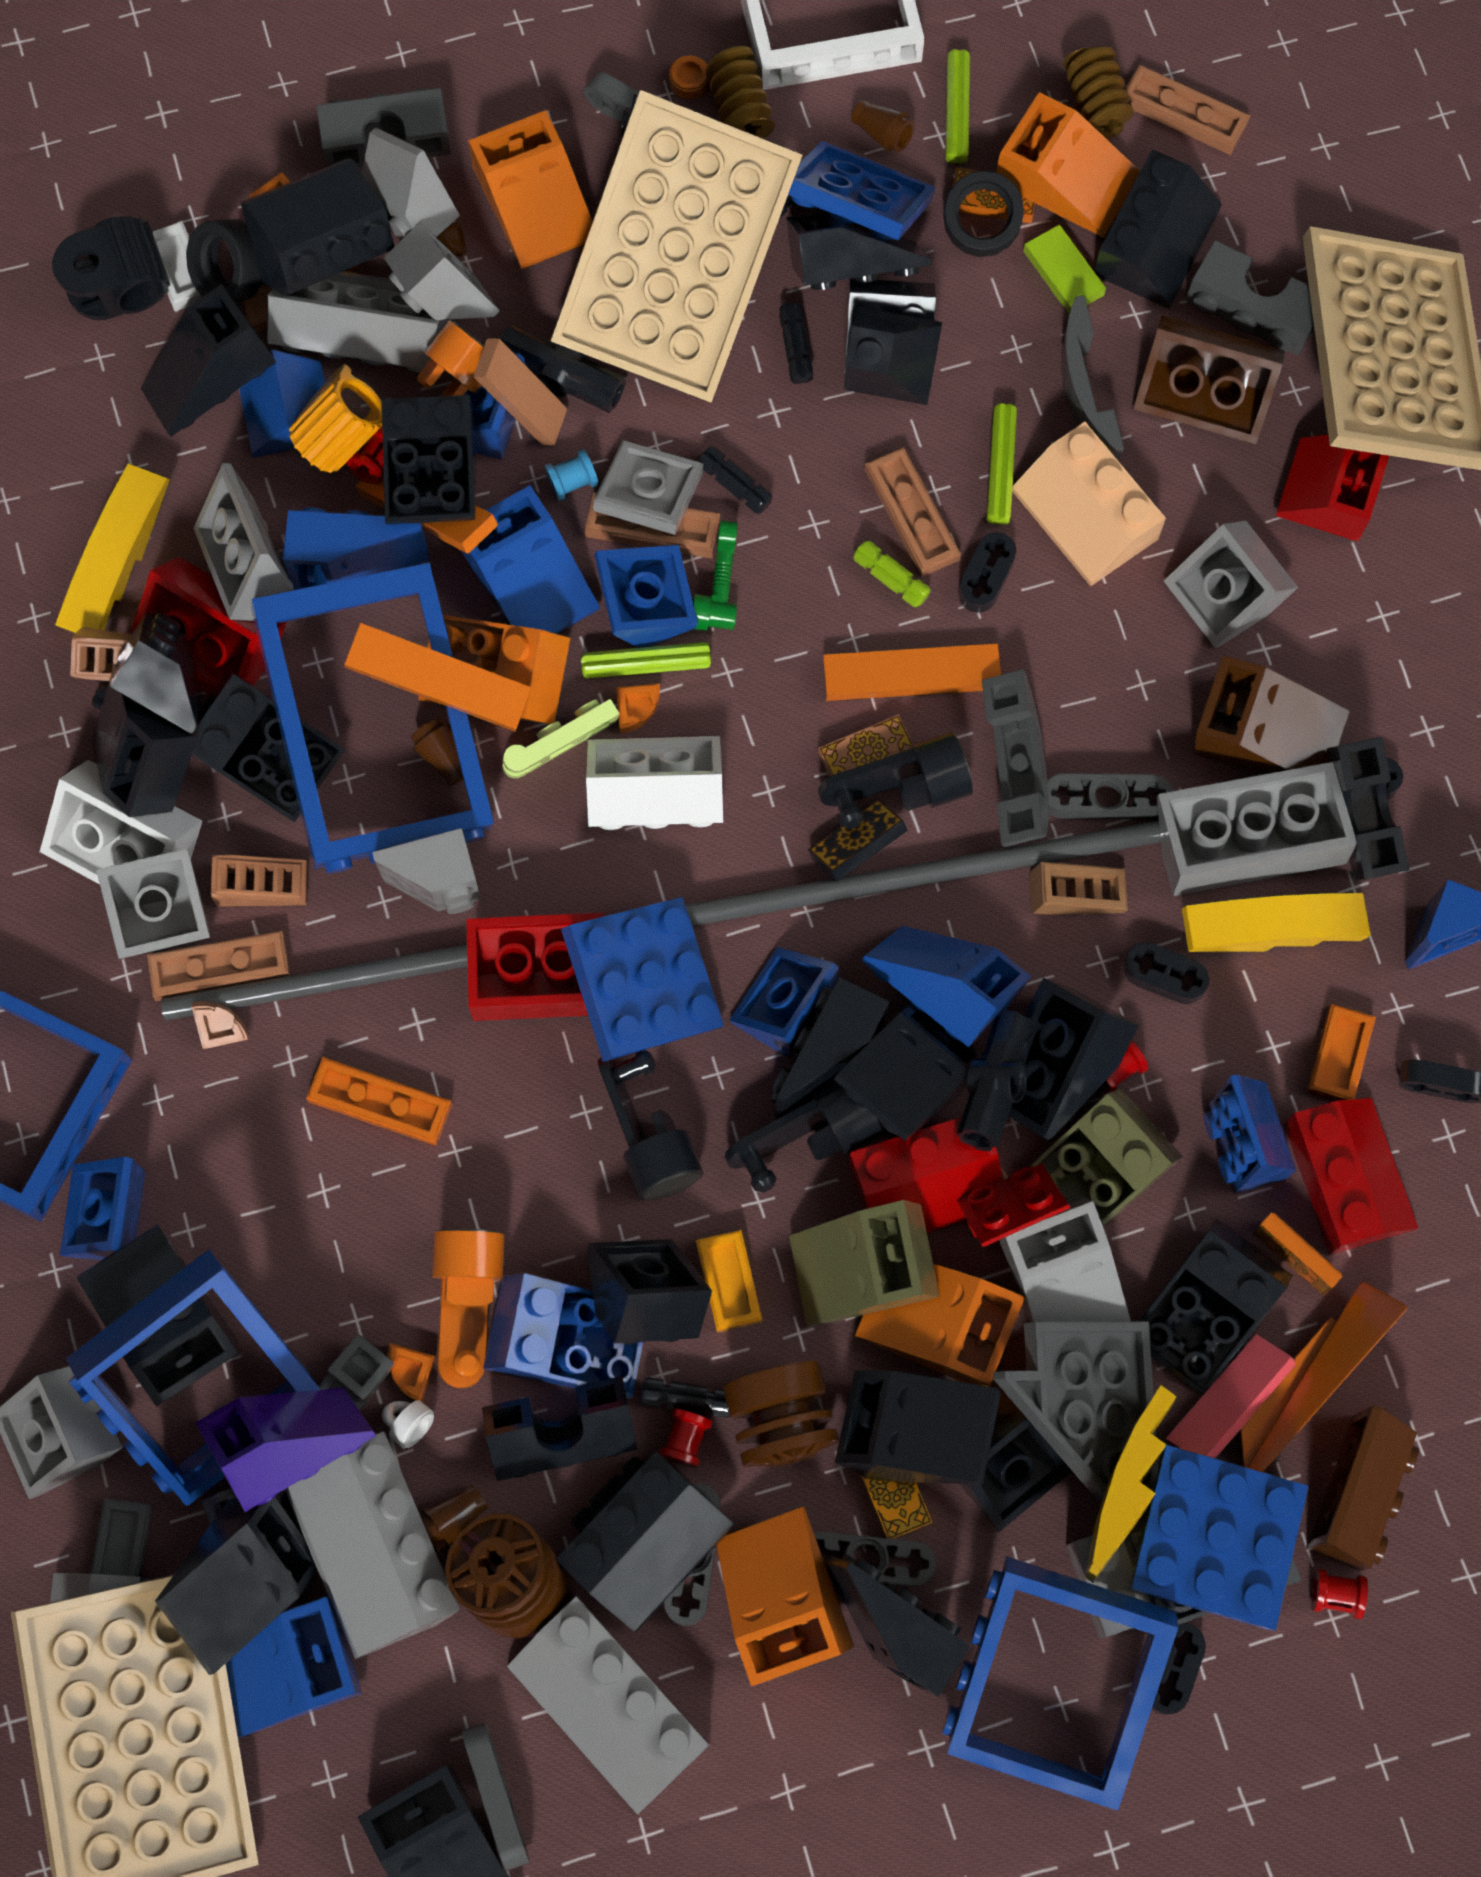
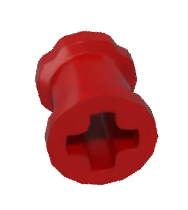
(364, 458)
(1132, 1063)
(685, 1437)
(1339, 1593)

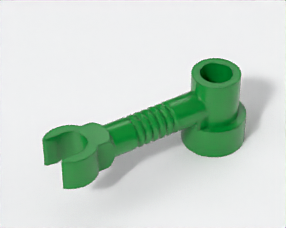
(714, 609)

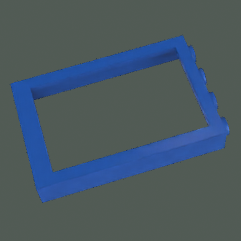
(337, 596)

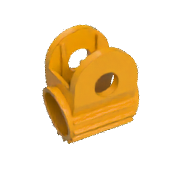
(328, 430)

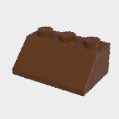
(1209, 379)
(1364, 1489)

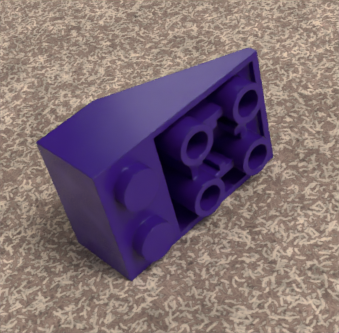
(281, 1439)

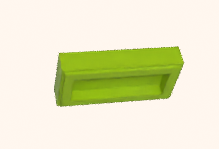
(1063, 268)

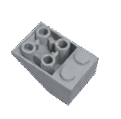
(1066, 1268)

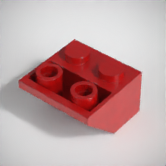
(1332, 487)

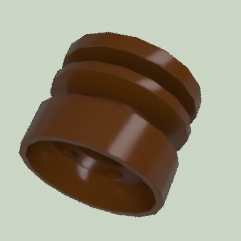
(780, 1414)
(522, 1592)

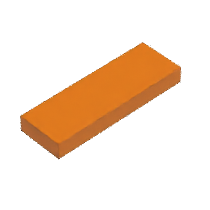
(379, 1101)

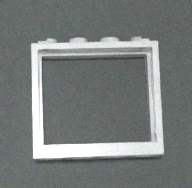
(833, 56)

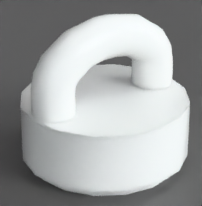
(411, 1422)

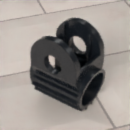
(120, 268)

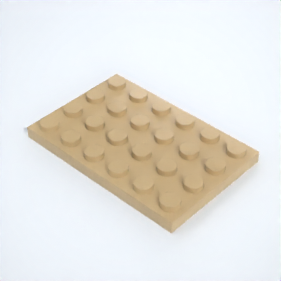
(675, 246)
(1395, 348)
(130, 1741)

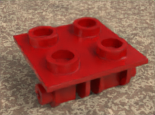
(1012, 1204)

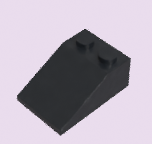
(1070, 1055)

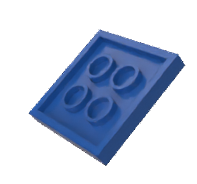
(860, 191)
(642, 978)
(1219, 1538)

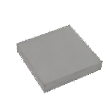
(648, 487)

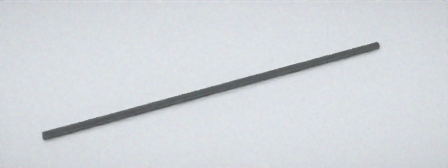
(699, 914)

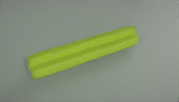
(957, 106)
(1001, 464)
(646, 660)

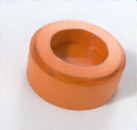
(688, 77)

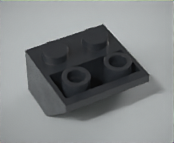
(895, 297)

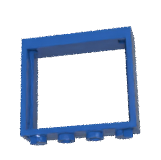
(79, 1119)
(200, 1469)
(1155, 1620)

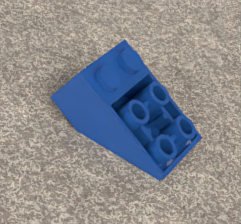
(347, 546)
(530, 567)
(949, 979)
(1248, 1135)
(553, 1336)
(291, 1669)

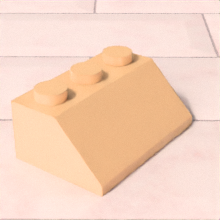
(1089, 504)

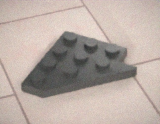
(1085, 1392)

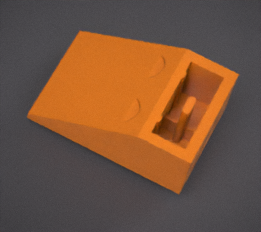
(1067, 166)
(531, 188)
(517, 653)
(951, 1334)
(781, 1597)

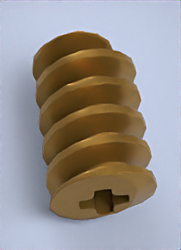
(1099, 89)
(739, 91)

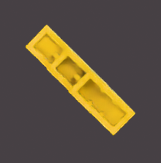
(112, 549)
(1275, 921)
(1125, 1494)

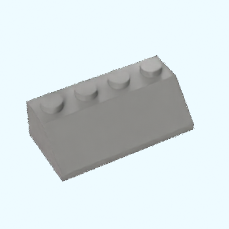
(353, 319)
(1254, 829)
(371, 1548)
(607, 1705)

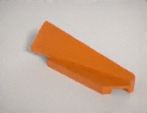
(1318, 1372)

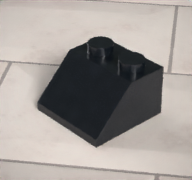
(646, 1291)
(1018, 1467)

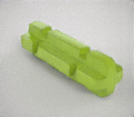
(891, 574)

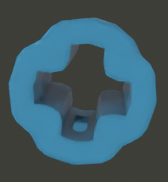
(571, 474)

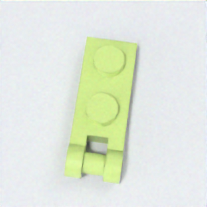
(558, 739)

